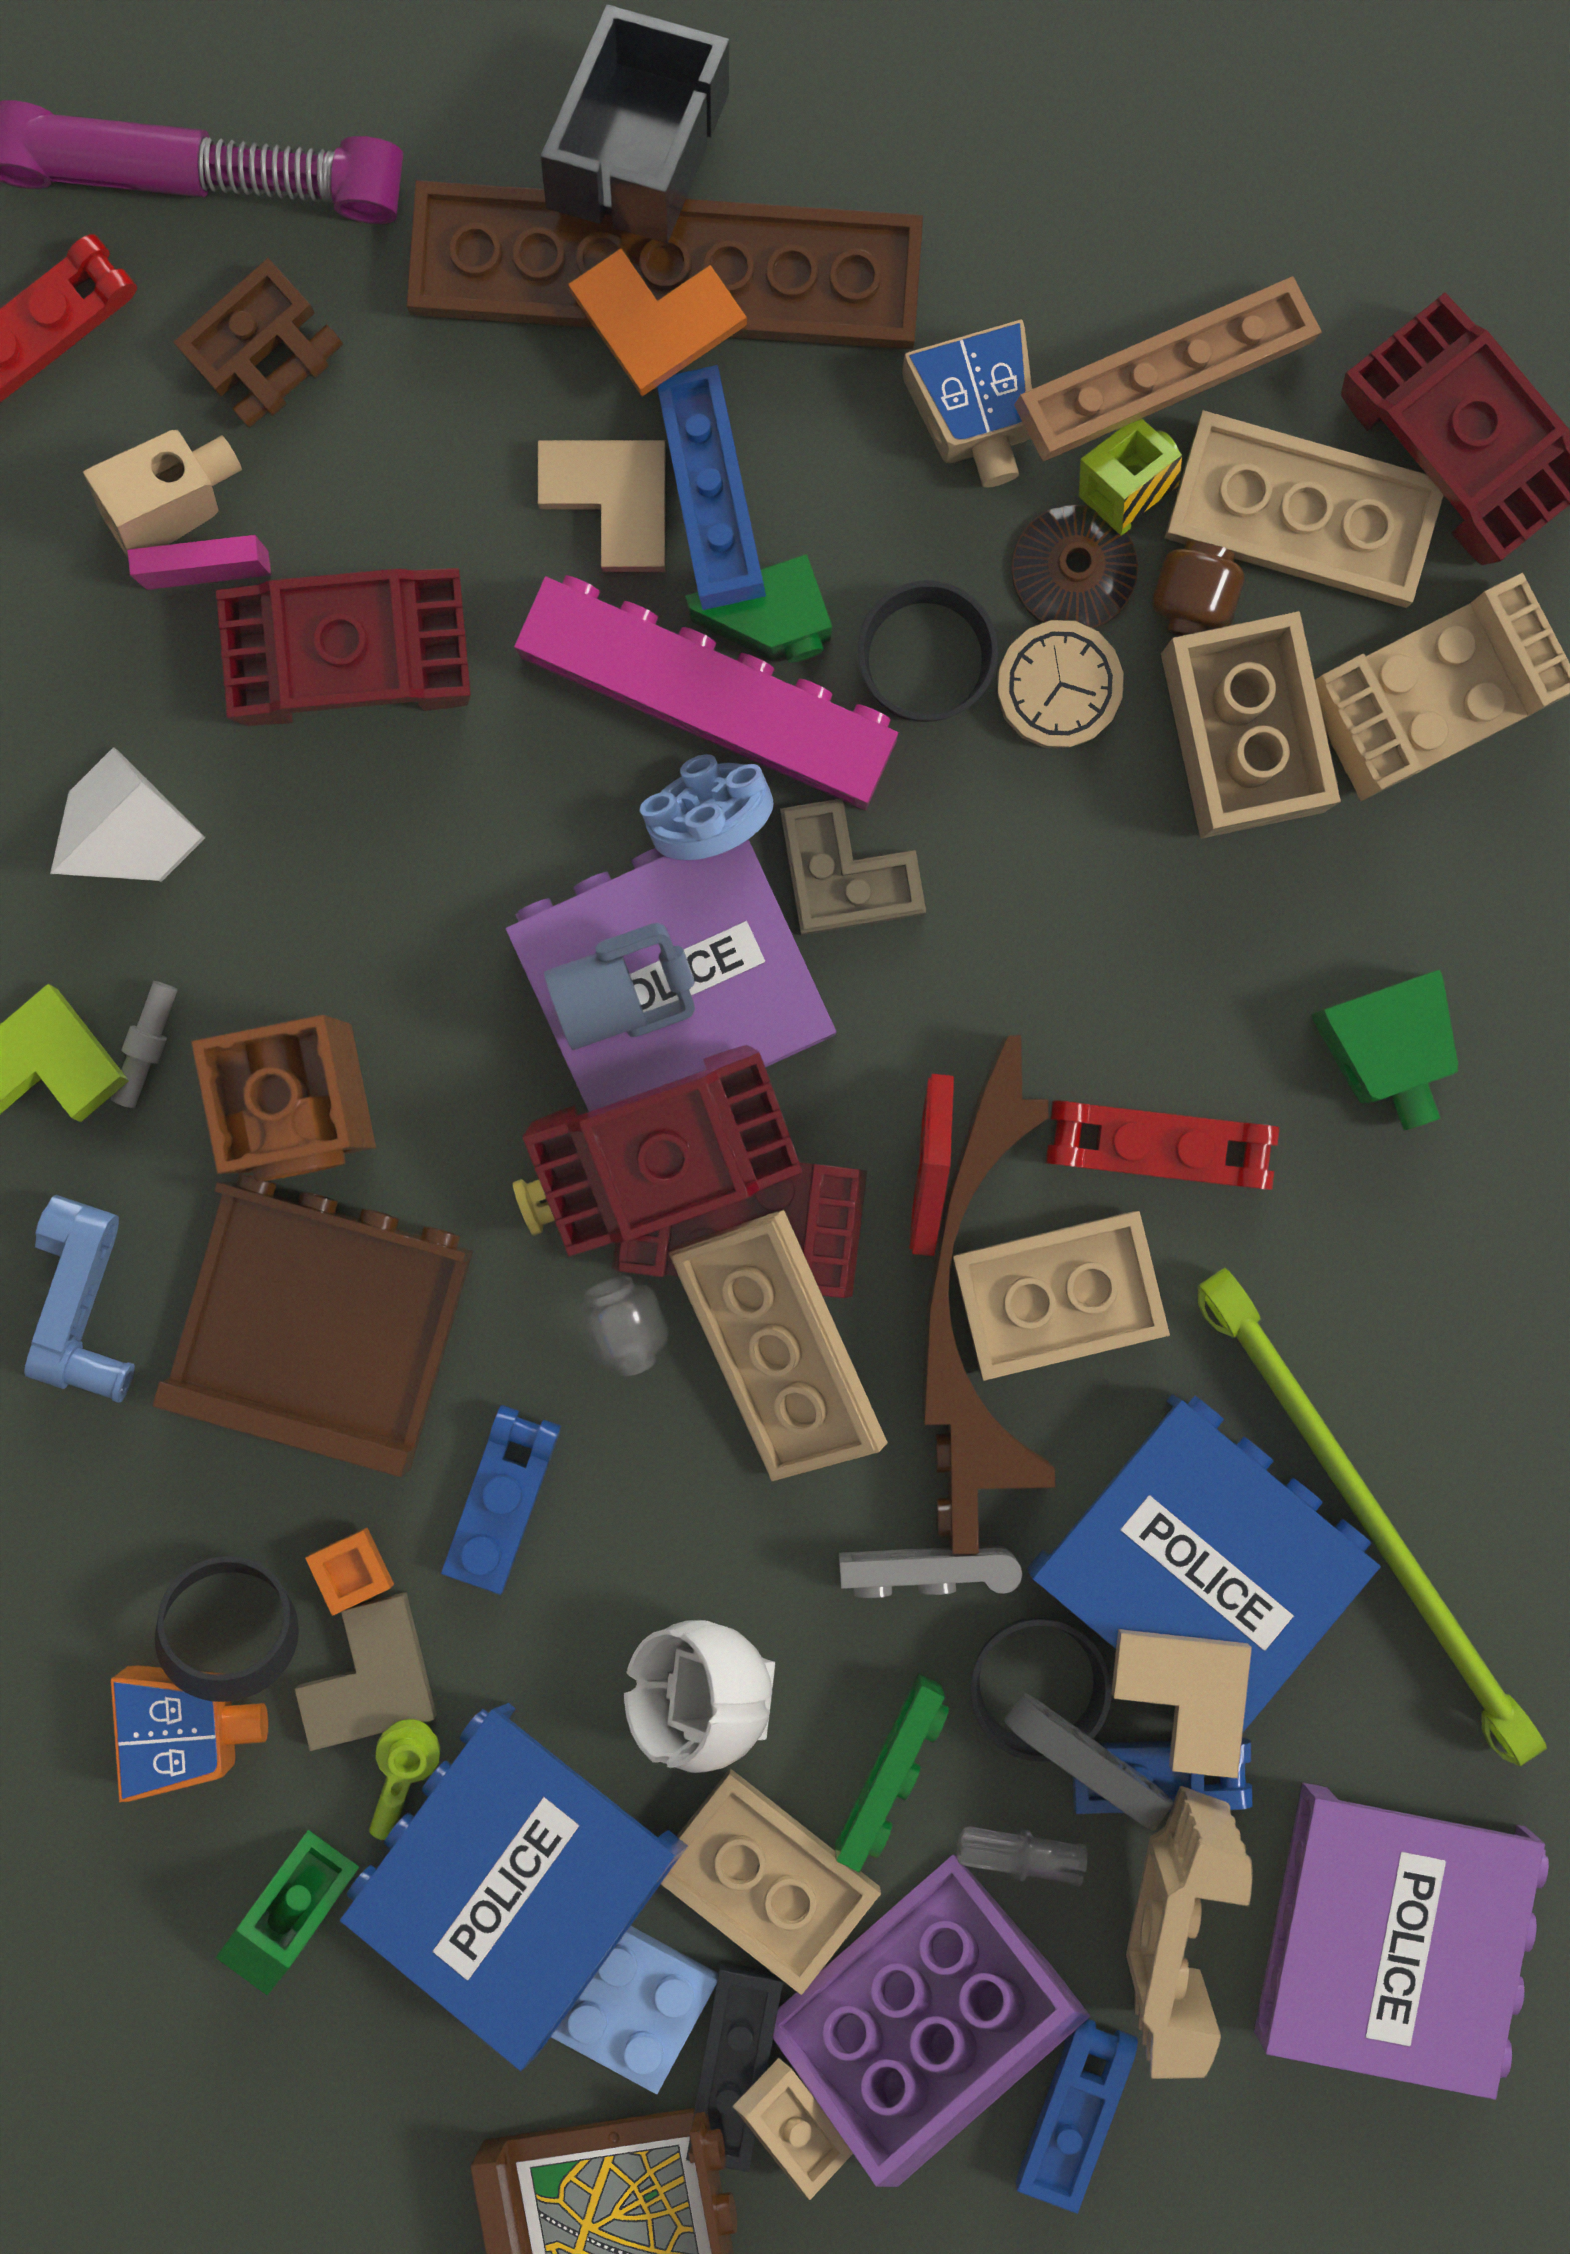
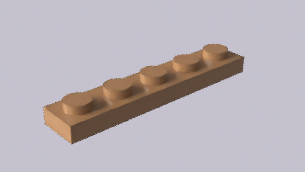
(1167, 368)

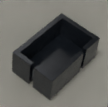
(636, 123)

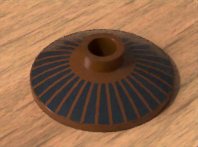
(1056, 592)

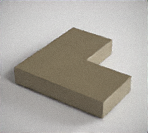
(833, 888)
(382, 1690)

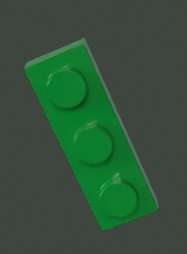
(892, 1773)

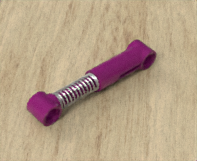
(47, 148)

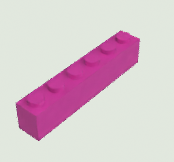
(705, 691)

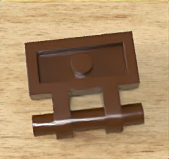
(245, 330)

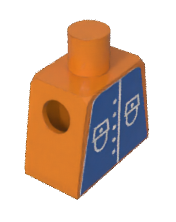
(172, 1737)

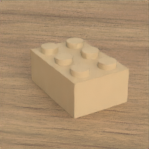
(1250, 725)

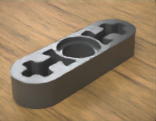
(1088, 1761)

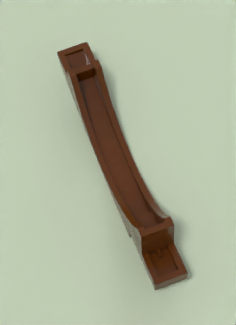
(976, 1447)

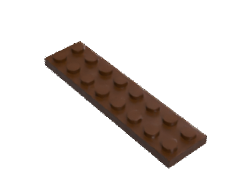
(787, 267)

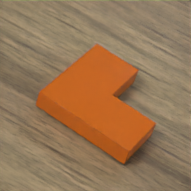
(654, 336)

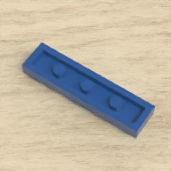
(710, 488)

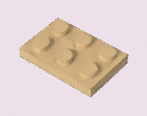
(1060, 1295)
(768, 1882)

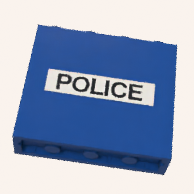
(1209, 1549)
(508, 1886)

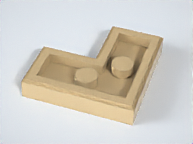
(621, 480)
(1203, 1682)

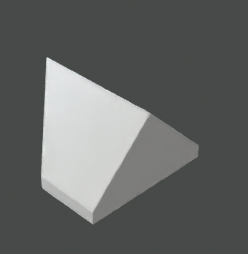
(121, 826)

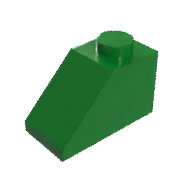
(783, 623)
(287, 1913)

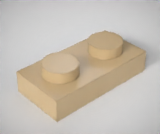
(793, 2128)

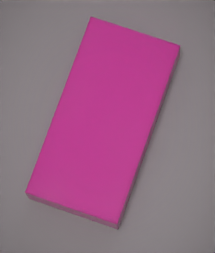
(199, 562)

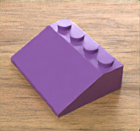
(925, 2023)

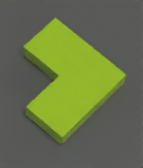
(54, 1044)

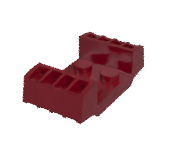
(1468, 426)
(343, 643)
(662, 1153)
(822, 1210)

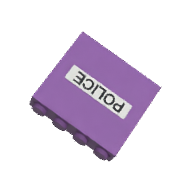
(739, 950)
(1400, 1945)

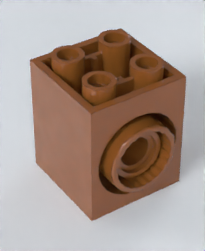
(284, 1098)

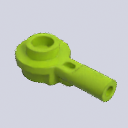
(405, 1755)

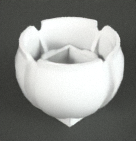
(698, 1696)

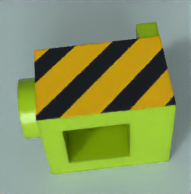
(1129, 473)

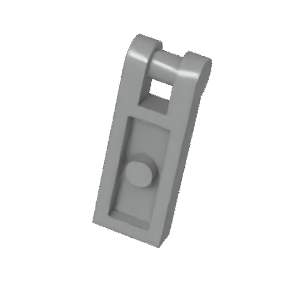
(930, 1568)

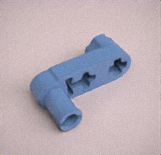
(84, 1243)

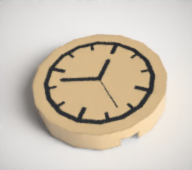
(1059, 684)

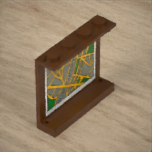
(607, 2189)

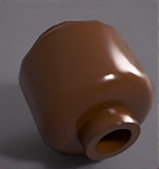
(1198, 588)

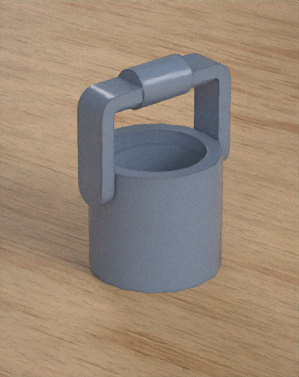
(598, 995)

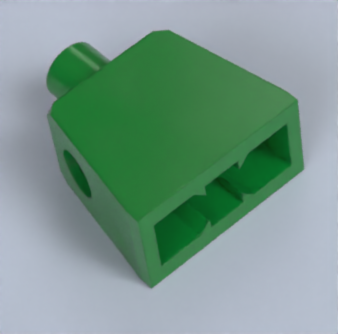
(1394, 1045)

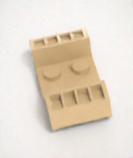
(1443, 687)
(1185, 1861)

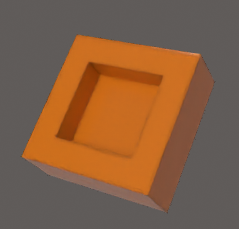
(349, 1571)

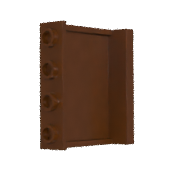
(317, 1326)

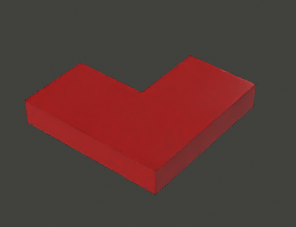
(933, 1164)

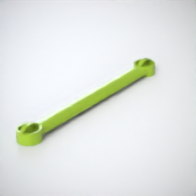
(1501, 1711)

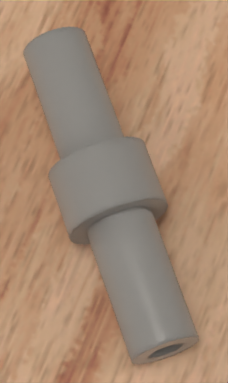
(145, 1042)

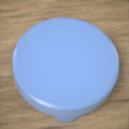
(707, 809)

